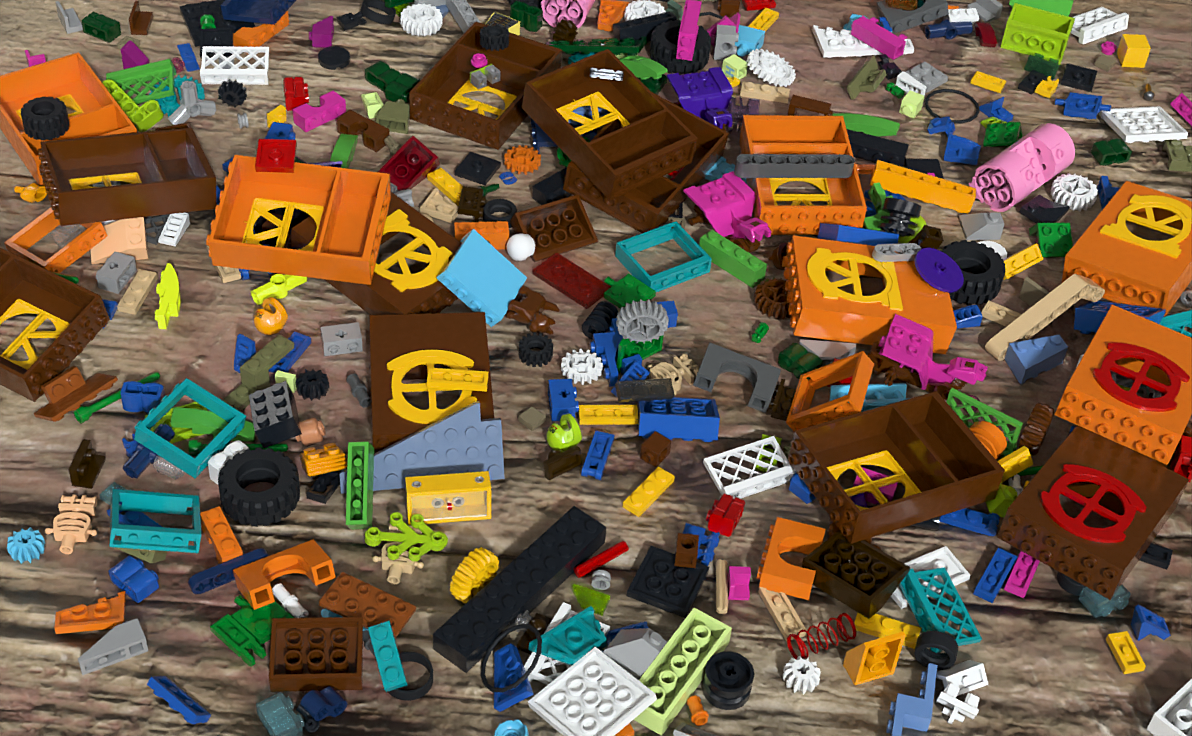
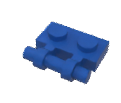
(711, 542)

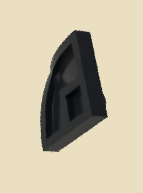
(1043, 210)

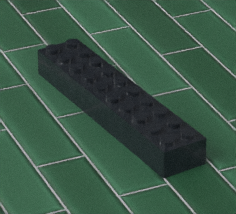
(519, 588)

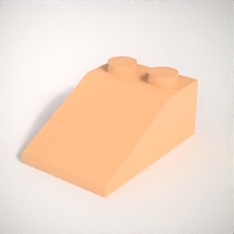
(123, 236)

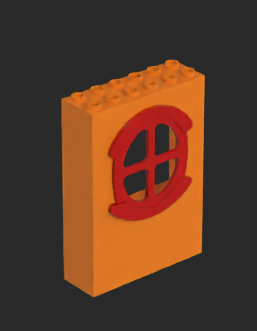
(1149, 357)

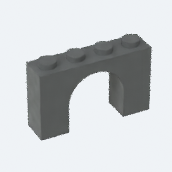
(903, 20)
(721, 360)

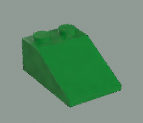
(645, 350)

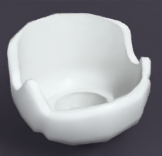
(520, 246)

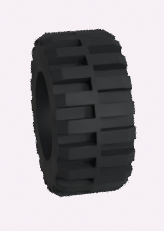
(664, 48)
(986, 267)
(263, 506)

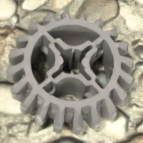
(642, 321)

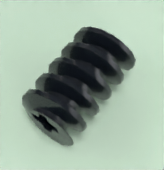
(599, 319)

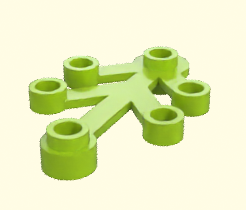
(431, 539)

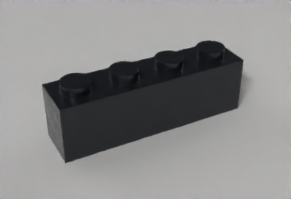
(641, 27)
(877, 148)
(550, 188)

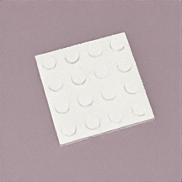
(1143, 124)
(592, 698)

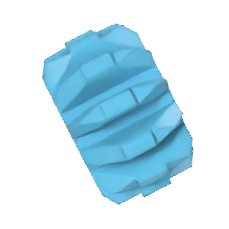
(26, 545)

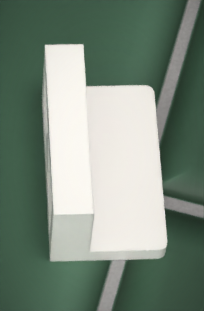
(965, 675)

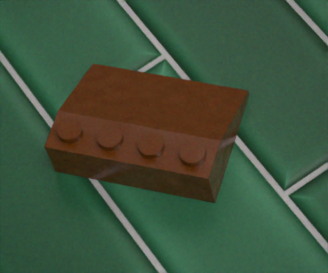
(556, 227)
(316, 654)

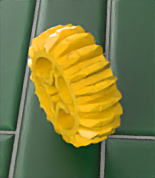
(474, 574)

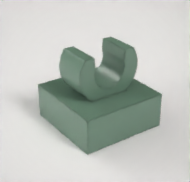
(675, 8)

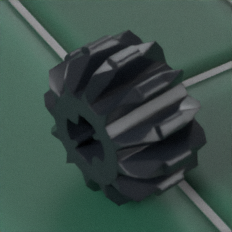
(232, 93)
(312, 384)

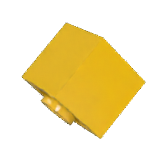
(1133, 50)

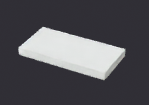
(936, 559)

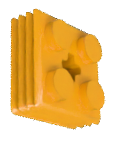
(323, 460)

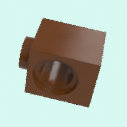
(655, 449)
(686, 550)

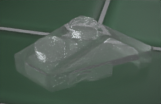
(65, 234)

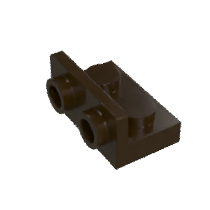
(471, 202)
(782, 402)
(85, 466)

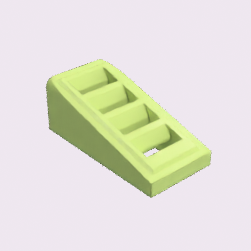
(372, 104)

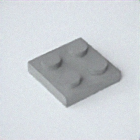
(928, 76)

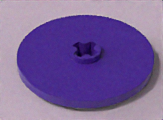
(939, 270)

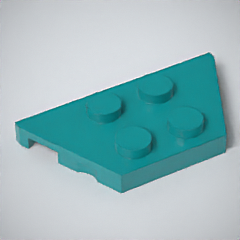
(572, 638)

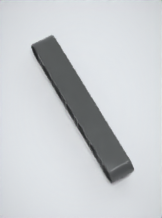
(794, 166)

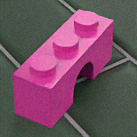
(311, 117)

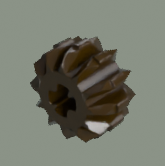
(565, 31)

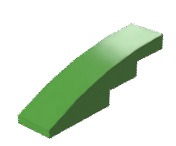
(869, 124)
(345, 149)
(207, 423)

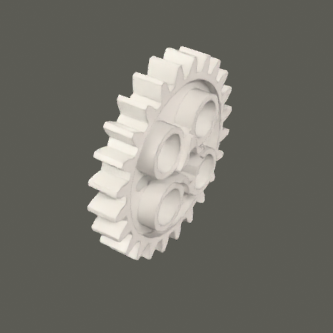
(771, 67)

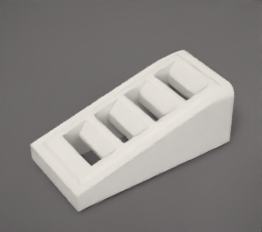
(909, 80)
(173, 220)

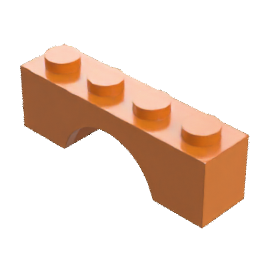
(259, 35)

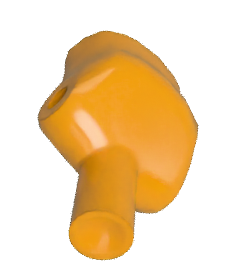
(31, 193)

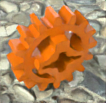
(522, 159)

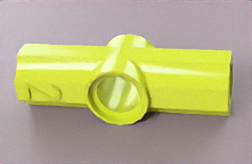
(277, 287)

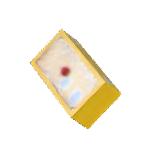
(449, 497)

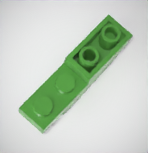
(643, 67)

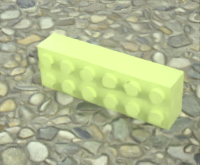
(681, 667)

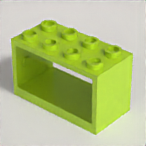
(1037, 31)

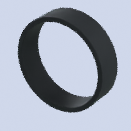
(377, 17)
(420, 692)

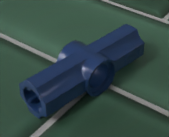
(948, 29)
(143, 456)

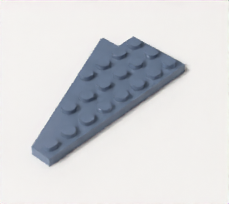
(446, 447)

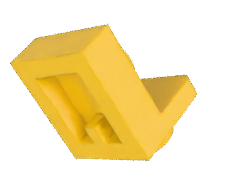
(276, 115)

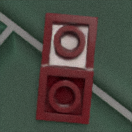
(986, 34)

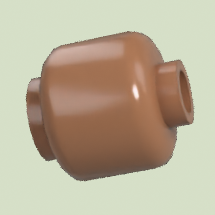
(312, 431)

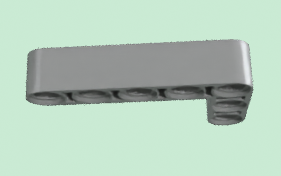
(459, 9)

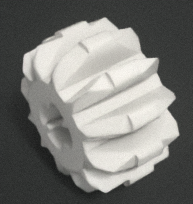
(801, 674)

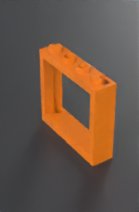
(64, 257)
(803, 416)

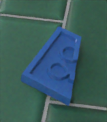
(507, 670)

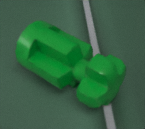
(896, 91)
(760, 332)

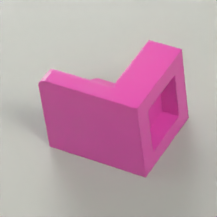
(34, 60)
(738, 583)

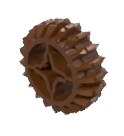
(772, 298)
(1036, 427)

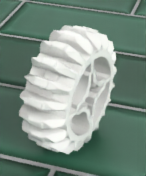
(642, 9)
(421, 19)
(1074, 191)

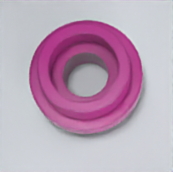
(1108, 48)
(479, 60)

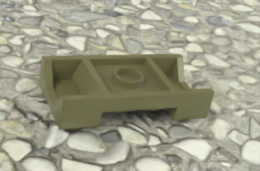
(1179, 156)

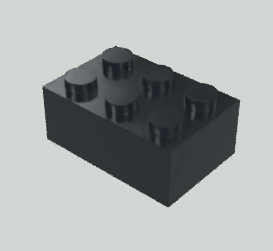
(274, 414)

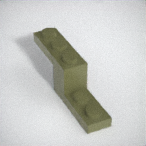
(256, 371)

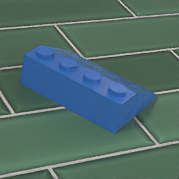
(1090, 315)
(679, 418)

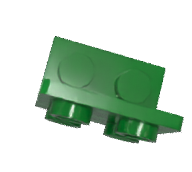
(1002, 134)
(1053, 238)

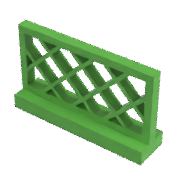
(142, 74)
(984, 411)

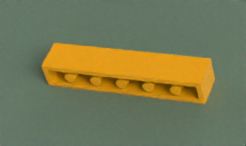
(923, 187)

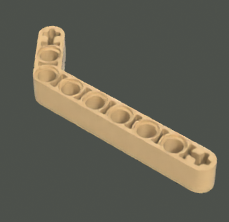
(1044, 313)

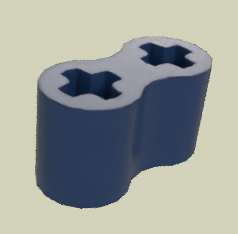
(323, 703)

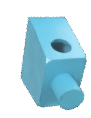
(749, 40)

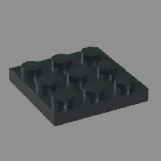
(667, 585)

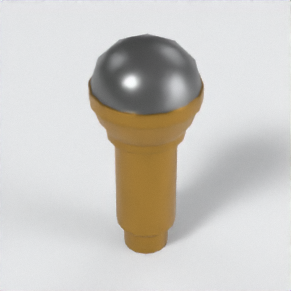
(1148, 94)

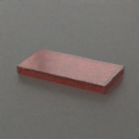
(571, 280)

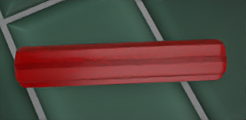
(601, 559)

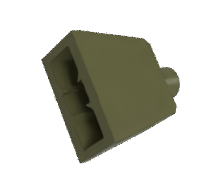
(395, 116)

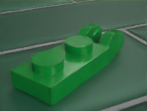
(237, 639)

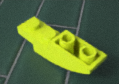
(169, 297)

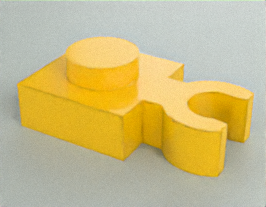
(1047, 87)

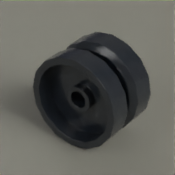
(728, 680)

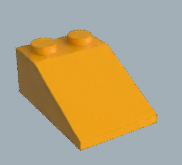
(874, 658)

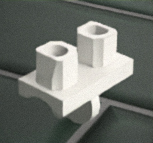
(967, 708)

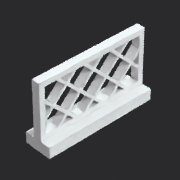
(1098, 24)
(246, 76)
(759, 482)
(563, 614)

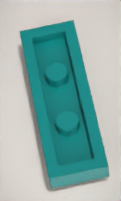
(387, 656)

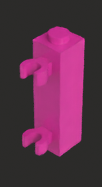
(878, 37)

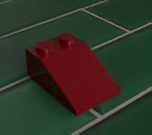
(410, 164)

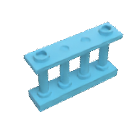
(876, 395)

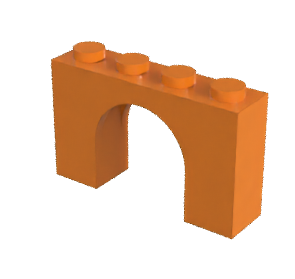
(306, 558)
(778, 574)

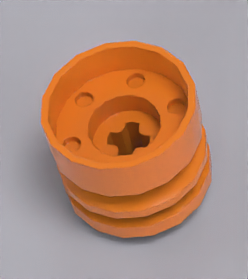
(990, 437)

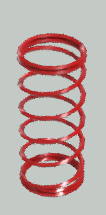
(800, 642)

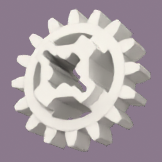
(581, 366)

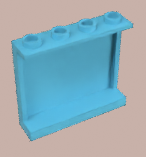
(482, 277)

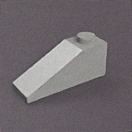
(117, 645)

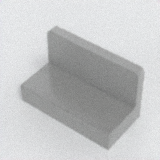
(987, 9)
(68, 19)

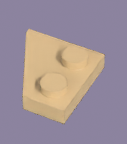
(439, 207)

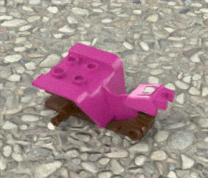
(728, 208)
(908, 356)

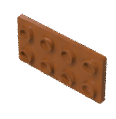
(69, 391)
(359, 599)

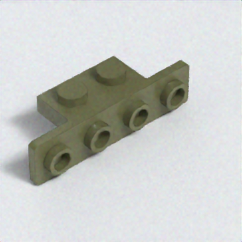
(866, 79)

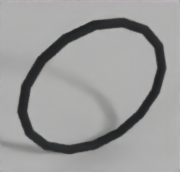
(954, 91)
(530, 669)

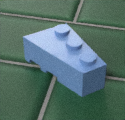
(1034, 356)

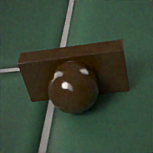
(561, 461)
(539, 622)

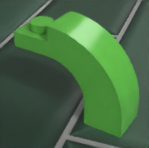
(877, 196)

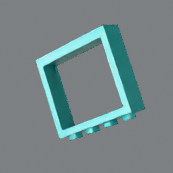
(698, 266)
(173, 454)
(155, 537)

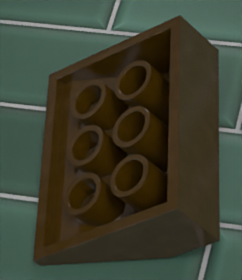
(855, 573)

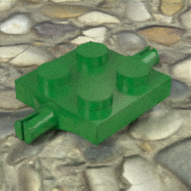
(627, 290)
(258, 621)

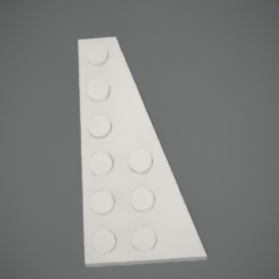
(843, 44)

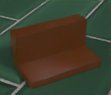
(140, 20)

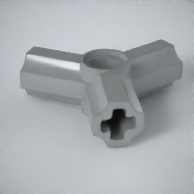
(190, 105)

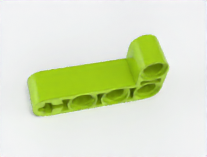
(143, 116)

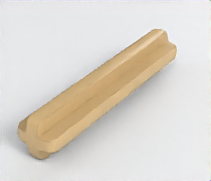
(721, 586)

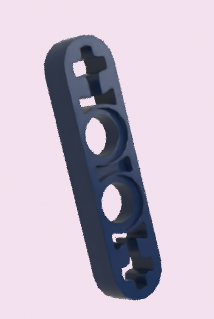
(208, 578)

